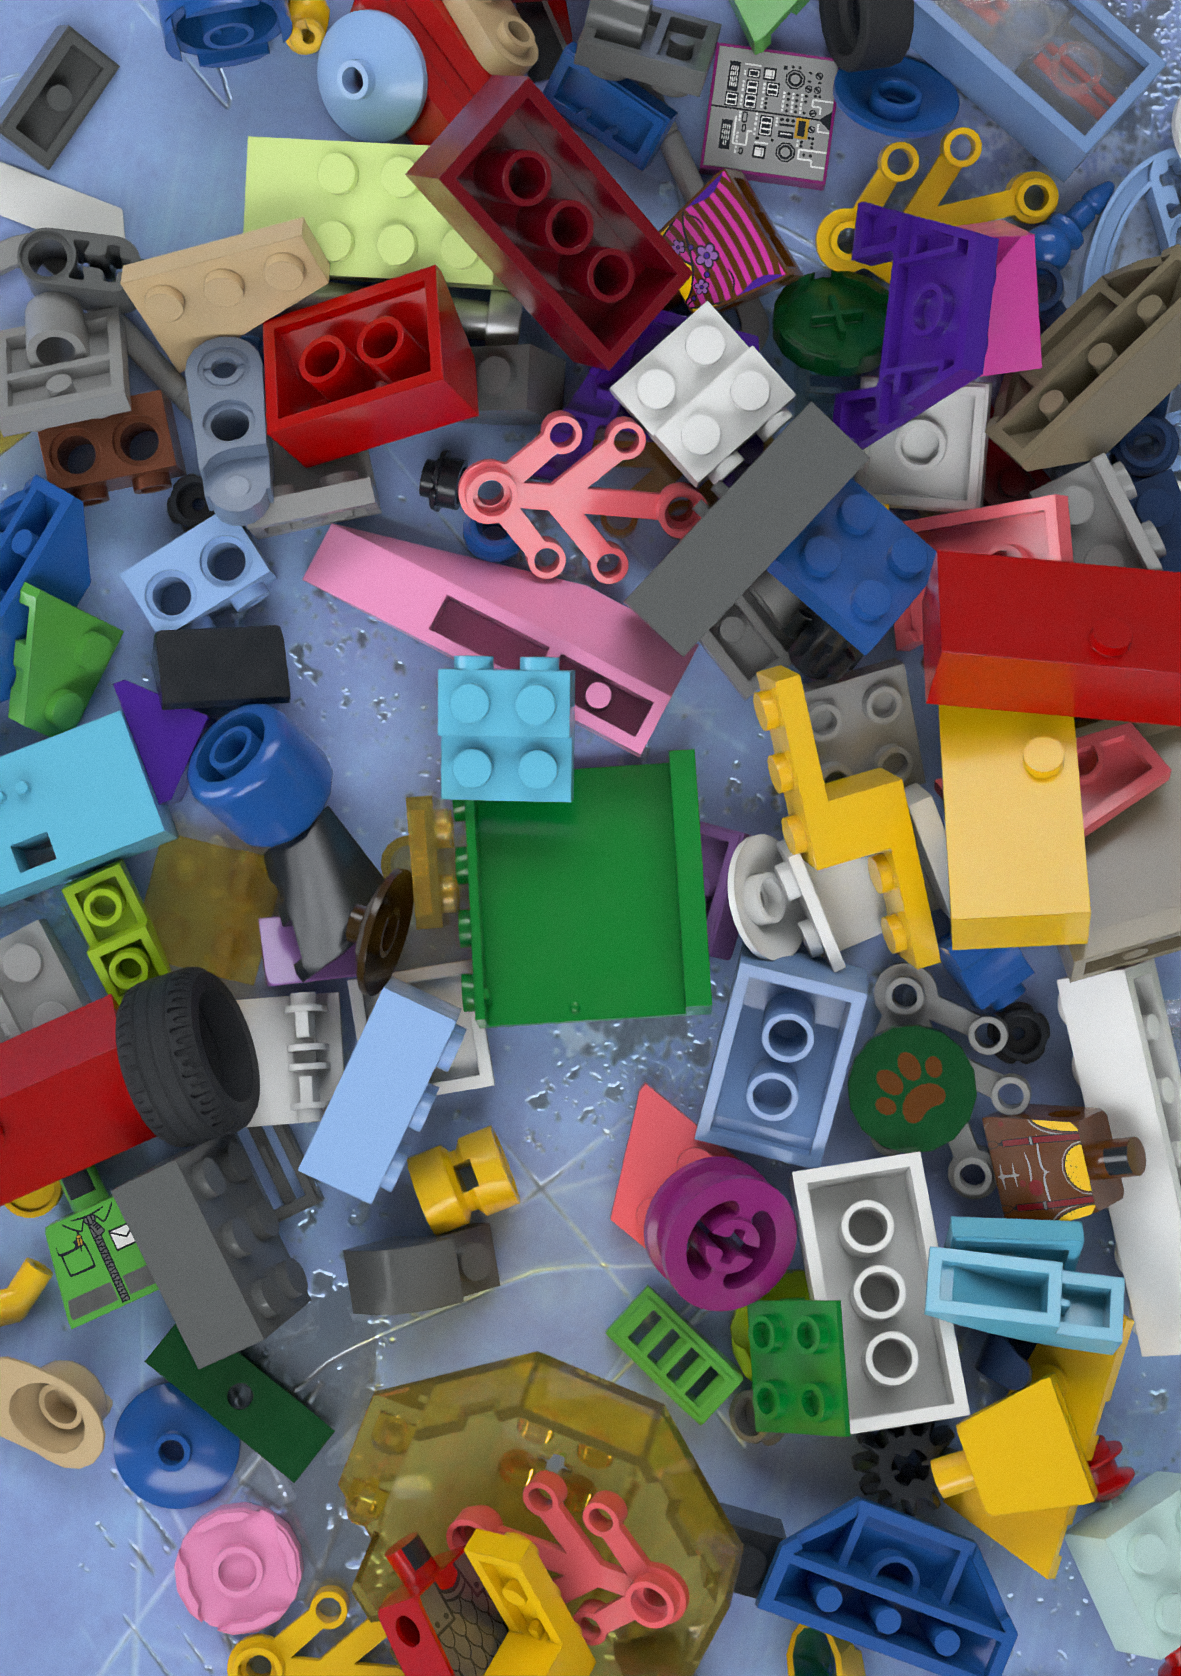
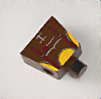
(1059, 1161)

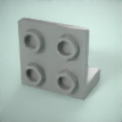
(318, 494)

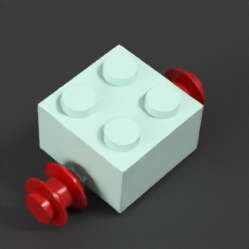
(1133, 1557)

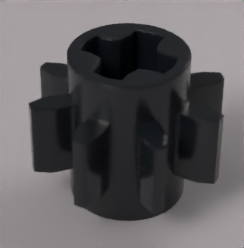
(819, 647)

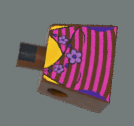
(728, 246)

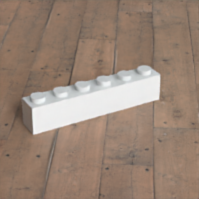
(1132, 1073)

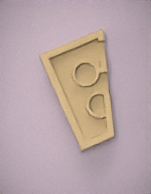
(225, 285)

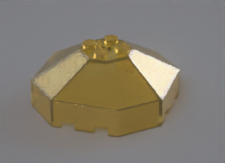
(480, 1442)

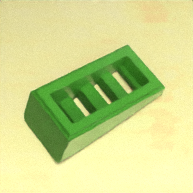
(715, 1393)

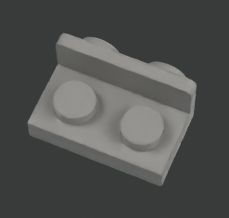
(1103, 519)

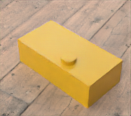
(1013, 829)

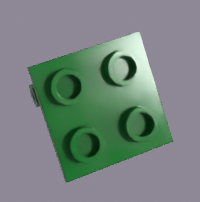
(798, 1367)

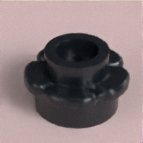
(441, 480)
(181, 502)
(1035, 1036)

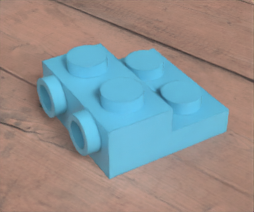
(506, 730)

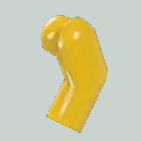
(309, 25)

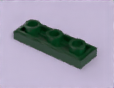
(272, 1422)

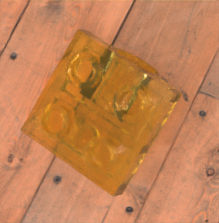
(429, 834)

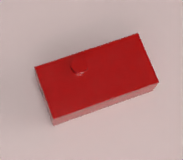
(1053, 638)
(63, 1100)

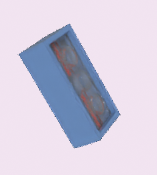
(1039, 69)

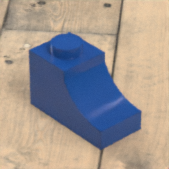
(986, 975)

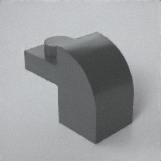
(421, 1272)

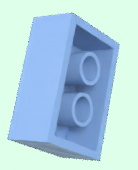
(384, 1091)

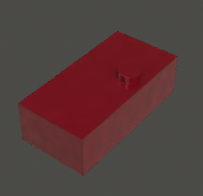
(550, 221)

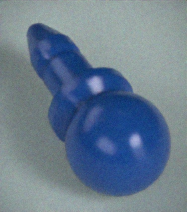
(1064, 231)

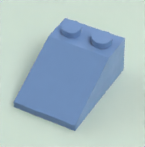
(782, 1056)

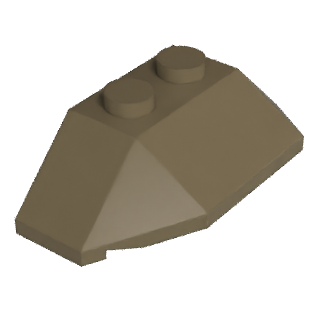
(1100, 368)

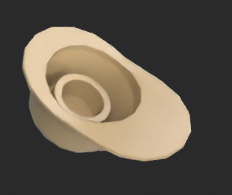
(53, 1410)

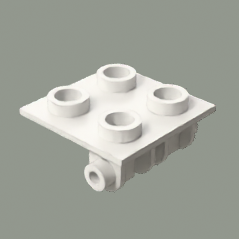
(297, 1055)

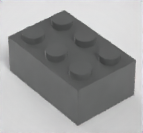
(213, 1248)

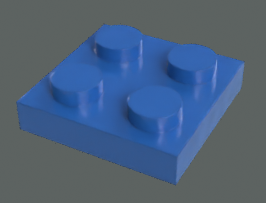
(856, 566)

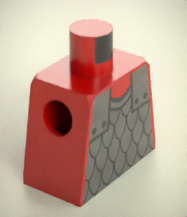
(440, 1613)

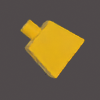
(1019, 1454)

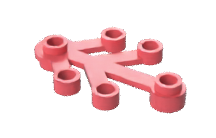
(571, 496)
(648, 1589)

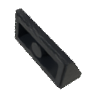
(220, 667)

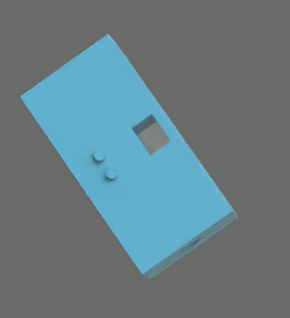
(75, 807)

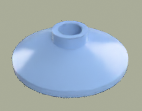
(391, 73)

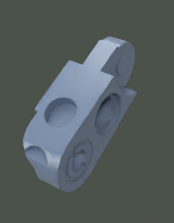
(241, 471)

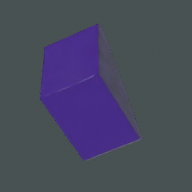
(162, 738)

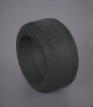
(187, 1057)

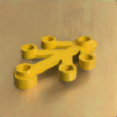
(928, 196)
(338, 1661)

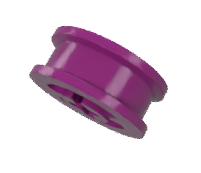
(715, 1269)

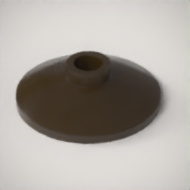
(381, 930)

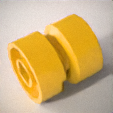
(442, 1188)

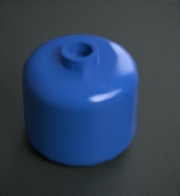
(260, 775)

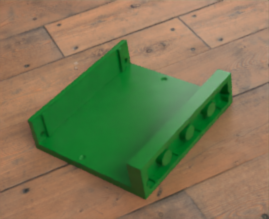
(587, 900)

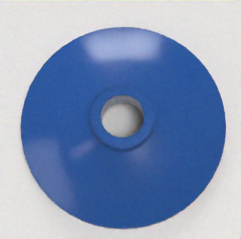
(898, 99)
(165, 1415)

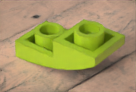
(116, 928)

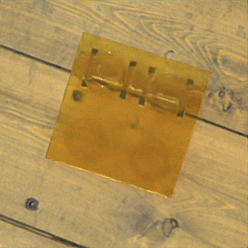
(209, 907)

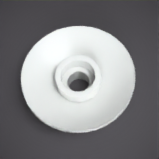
(758, 902)

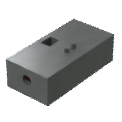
(746, 528)

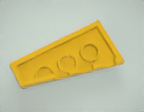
(1086, 1384)

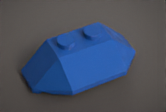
(39, 545)
(893, 1589)

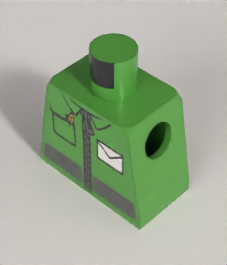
(95, 1252)

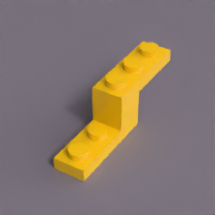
(846, 817)
(541, 1629)

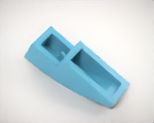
(1026, 1299)

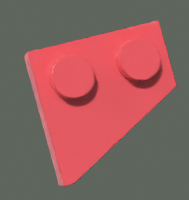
(656, 1148)

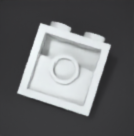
(705, 396)

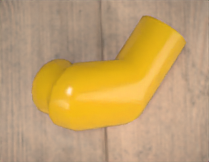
(23, 1291)

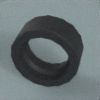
(867, 32)

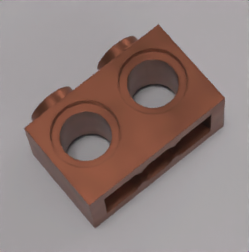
(112, 440)

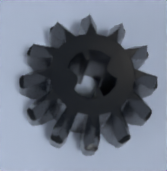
(911, 1481)

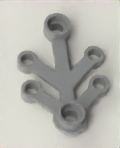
(988, 1081)

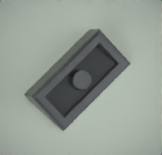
(55, 95)

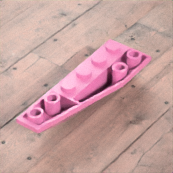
(509, 613)

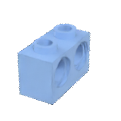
(192, 561)

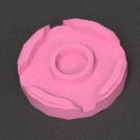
(239, 1568)

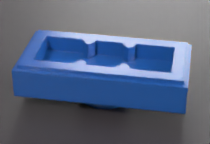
(610, 111)

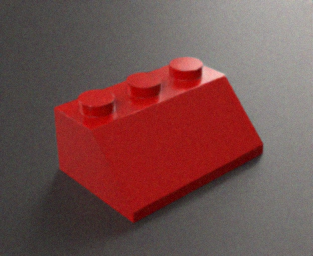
(368, 369)

